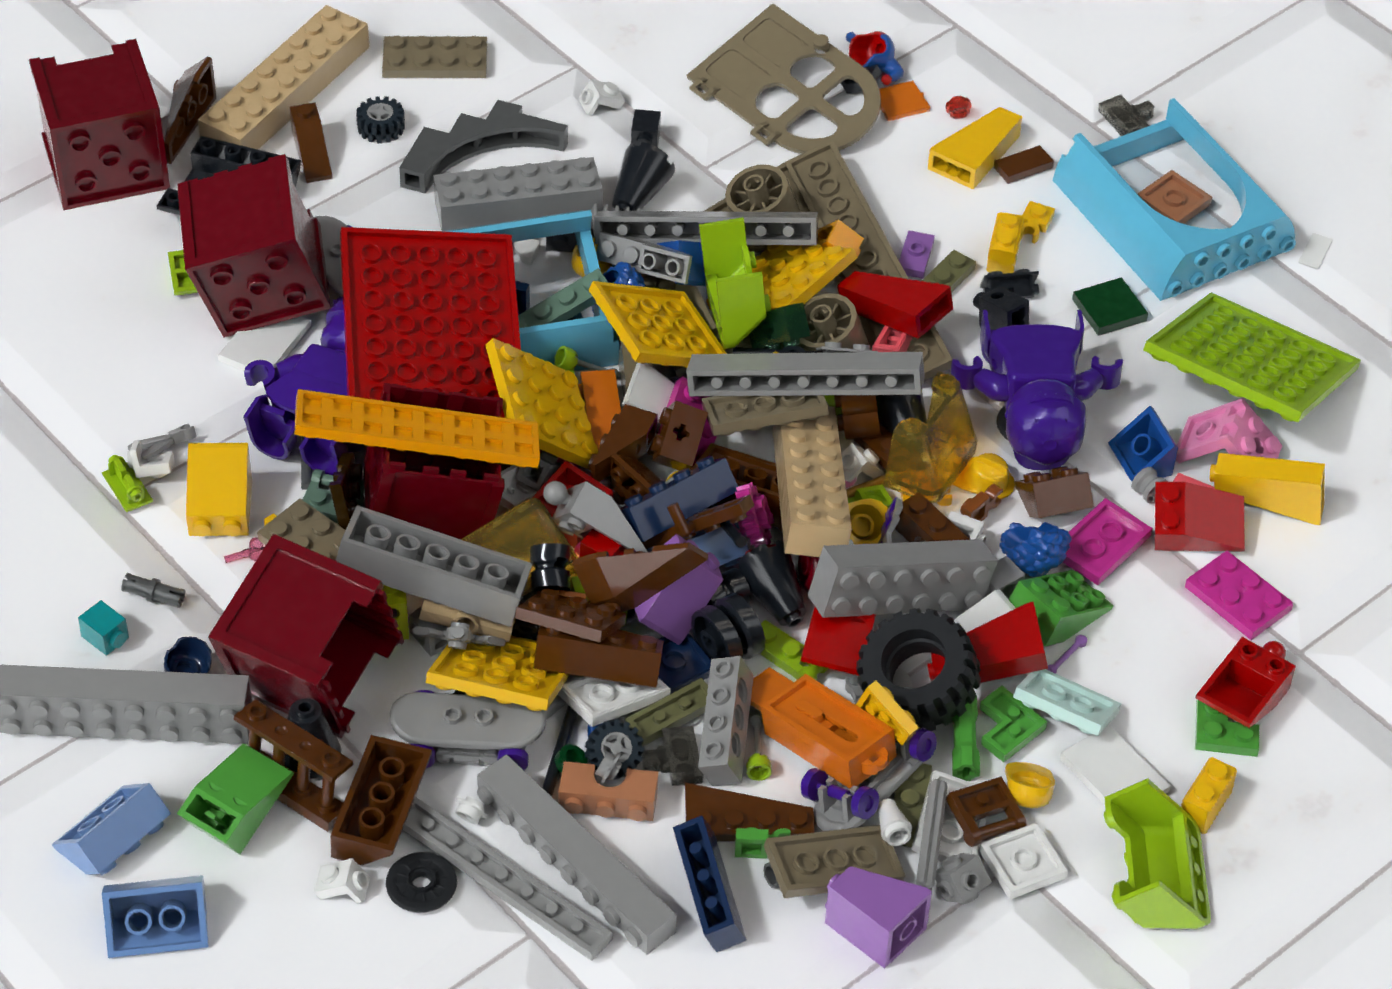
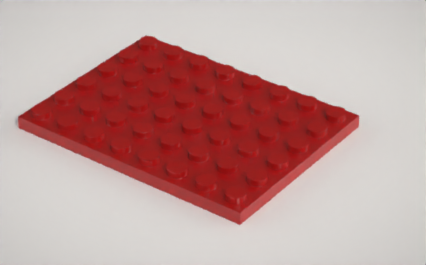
(425, 309)

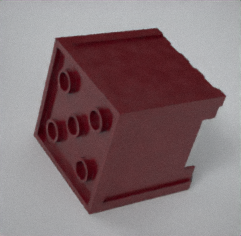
(101, 127)
(252, 247)
(434, 489)
(304, 629)

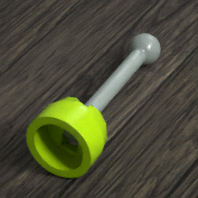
(568, 359)
(757, 760)

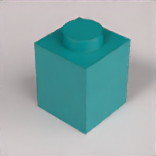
(103, 627)

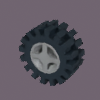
(380, 119)
(618, 738)

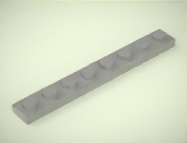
(507, 880)

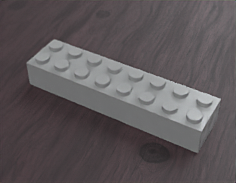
(123, 704)

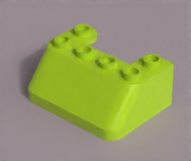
(1161, 857)

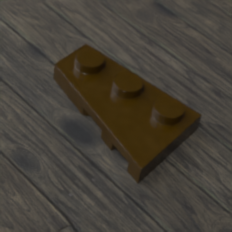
(346, 488)

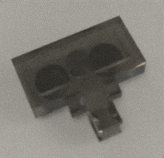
(1126, 117)
(677, 756)

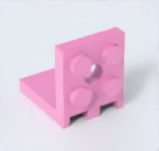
(1228, 427)

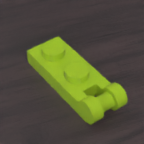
(786, 652)

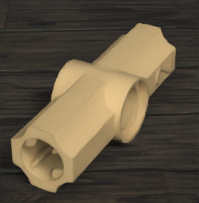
(445, 615)

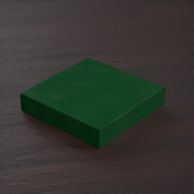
(1109, 306)

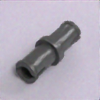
(153, 590)

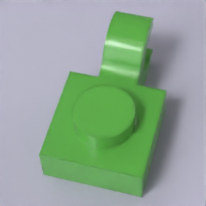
(750, 841)

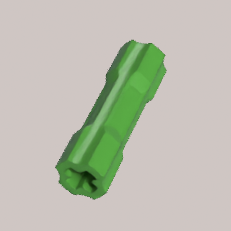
(965, 752)

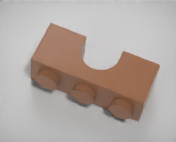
(631, 799)

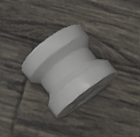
(1145, 483)

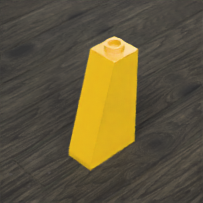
(973, 149)
(1273, 484)

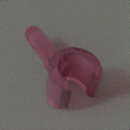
(253, 552)

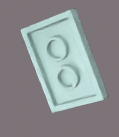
(1067, 701)

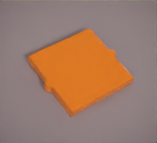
(902, 101)

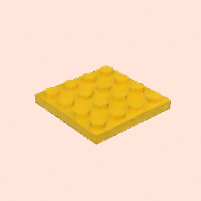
(799, 271)
(655, 323)
(545, 395)
(497, 673)

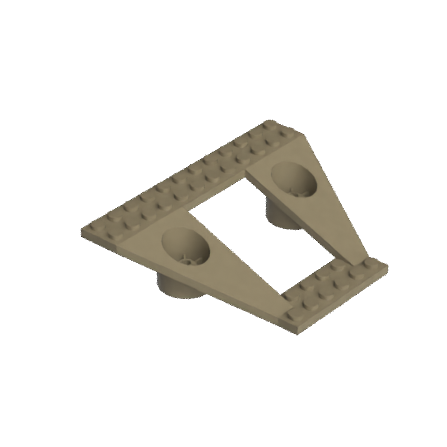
(824, 185)

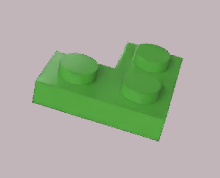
(1015, 724)
(1219, 735)

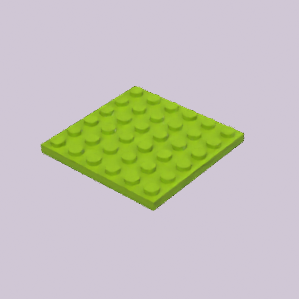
(1252, 356)

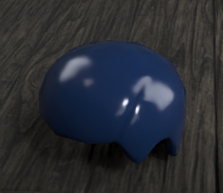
(188, 656)

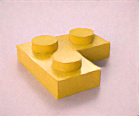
(881, 704)

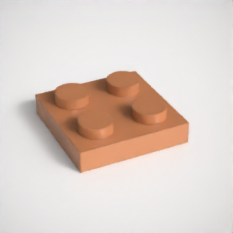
(1175, 197)

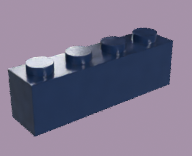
(691, 489)
(709, 884)

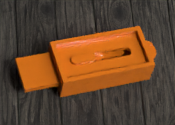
(823, 727)

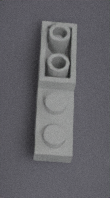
(645, 257)

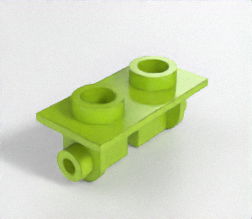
(125, 485)

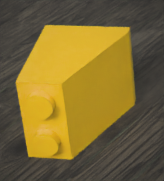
(218, 489)

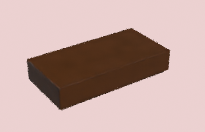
(1023, 164)

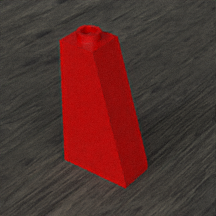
(898, 302)
(1004, 646)

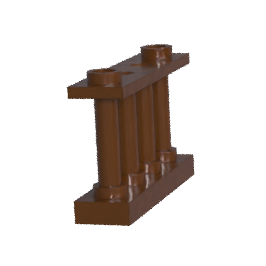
(311, 753)

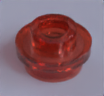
(958, 107)

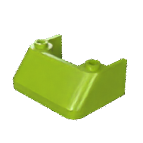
(731, 287)

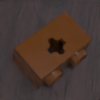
(689, 424)

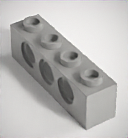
(726, 721)

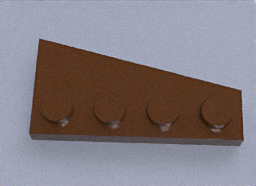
(734, 810)

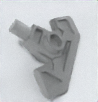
(458, 636)

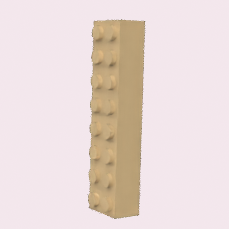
(287, 78)
(811, 485)

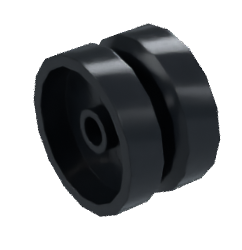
(728, 628)

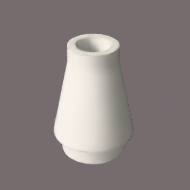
(893, 824)

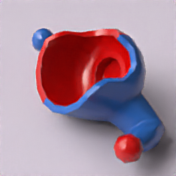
(875, 49)

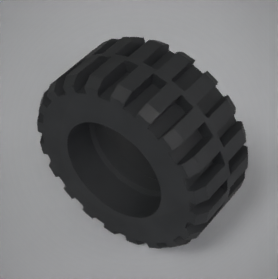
(918, 634)

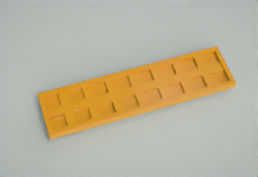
(416, 428)

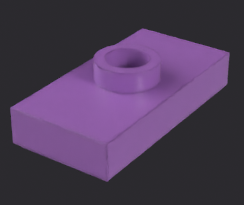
(916, 253)

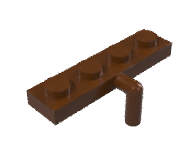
(707, 520)

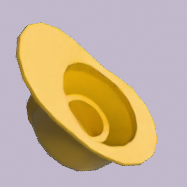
(985, 471)
(866, 520)

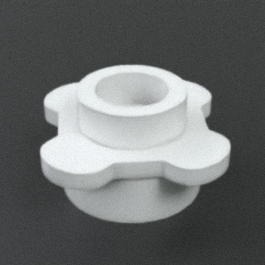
(470, 809)

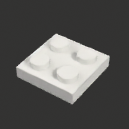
(1023, 860)

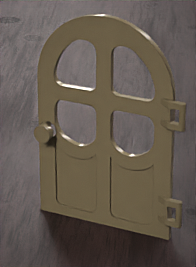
(763, 58)

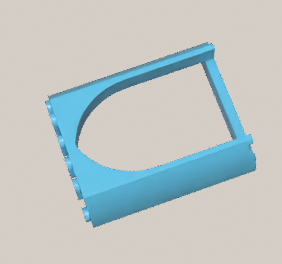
(1158, 249)
(591, 336)

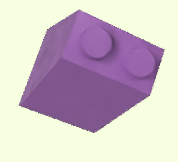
(673, 607)
(877, 912)

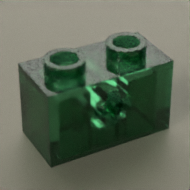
(783, 326)

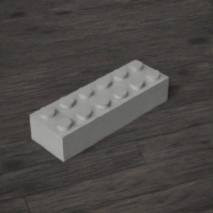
(516, 192)
(434, 565)
(901, 577)

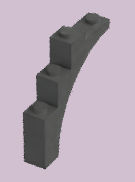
(503, 128)

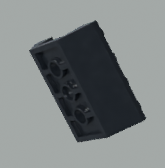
(216, 156)

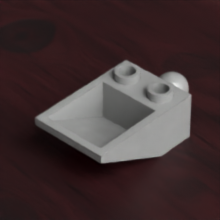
(589, 508)

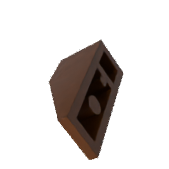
(310, 142)

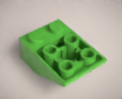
(1061, 603)
(235, 797)

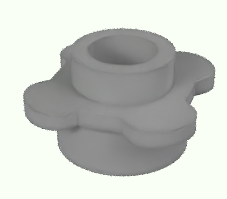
(609, 767)

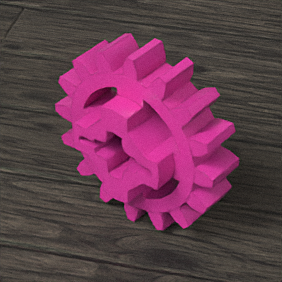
(759, 517)

